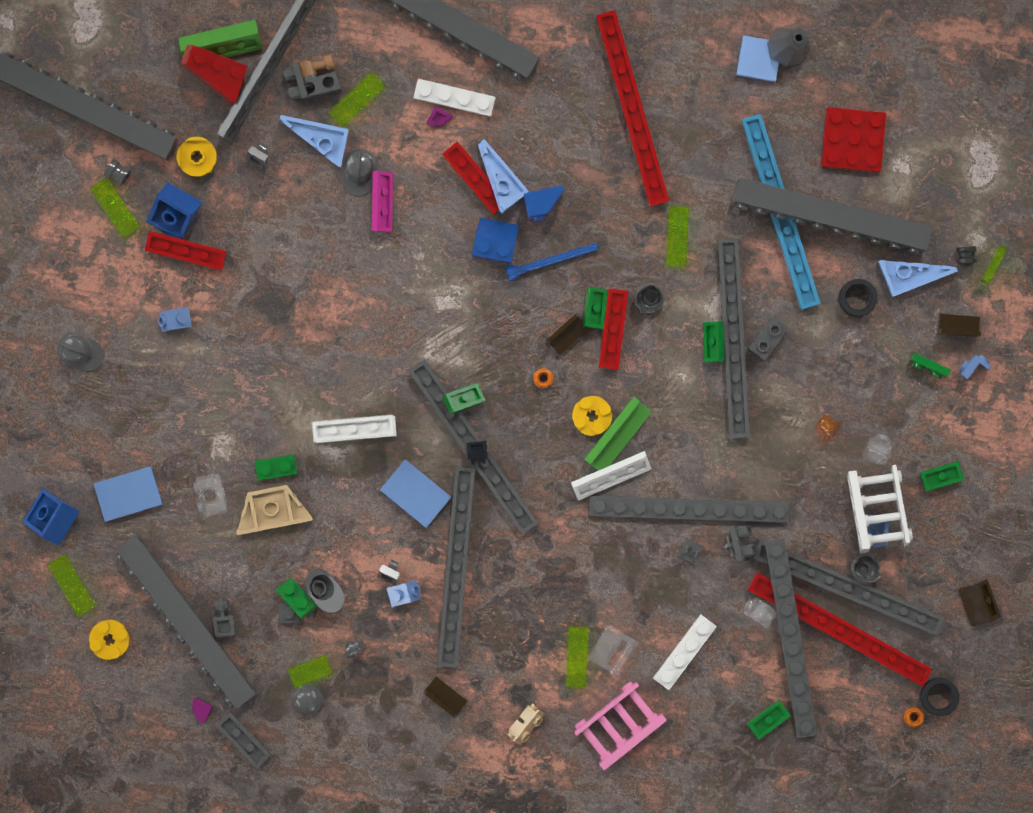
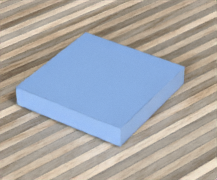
(756, 60)

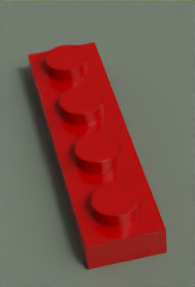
(472, 175)
(185, 250)
(613, 329)

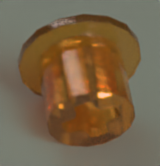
(828, 426)

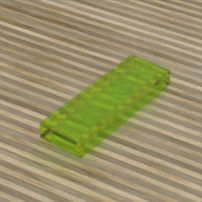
(356, 99)
(114, 207)
(677, 236)
(71, 585)
(577, 656)

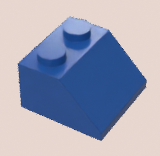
(541, 202)
(173, 211)
(495, 240)
(51, 517)

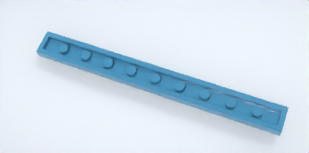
(785, 229)

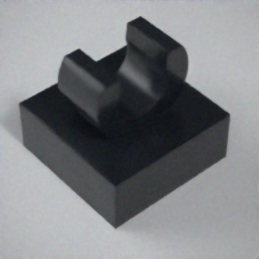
(477, 450)

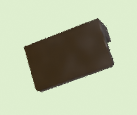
(959, 325)
(567, 334)
(979, 603)
(445, 696)

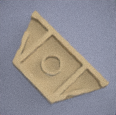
(271, 509)

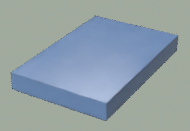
(128, 493)
(415, 493)

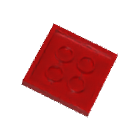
(853, 139)

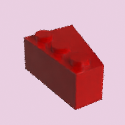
(216, 71)

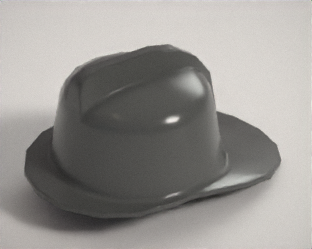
(358, 172)
(80, 352)
(324, 591)

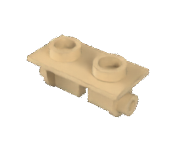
(532, 718)

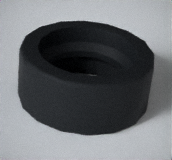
(872, 300)
(954, 696)

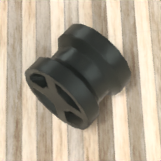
(966, 255)

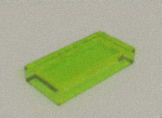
(993, 264)
(310, 671)

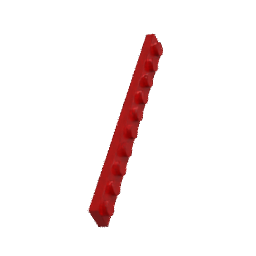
(632, 108)
(848, 633)

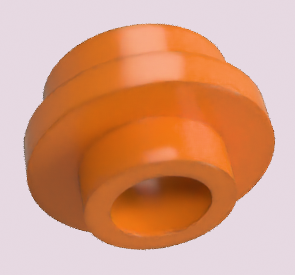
(543, 371)
(920, 717)

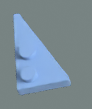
(325, 138)
(504, 183)
(906, 276)

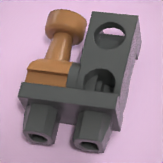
(308, 82)

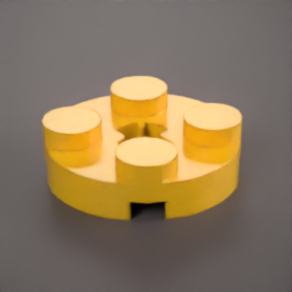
(188, 148)
(582, 421)
(120, 635)

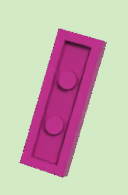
(382, 201)

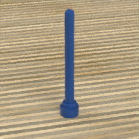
(514, 271)

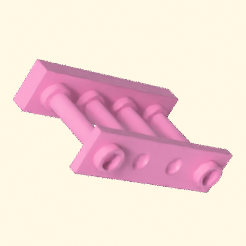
(638, 732)

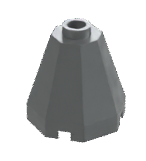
(788, 45)

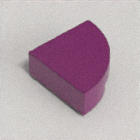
(438, 117)
(201, 709)

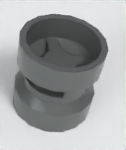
(117, 172)

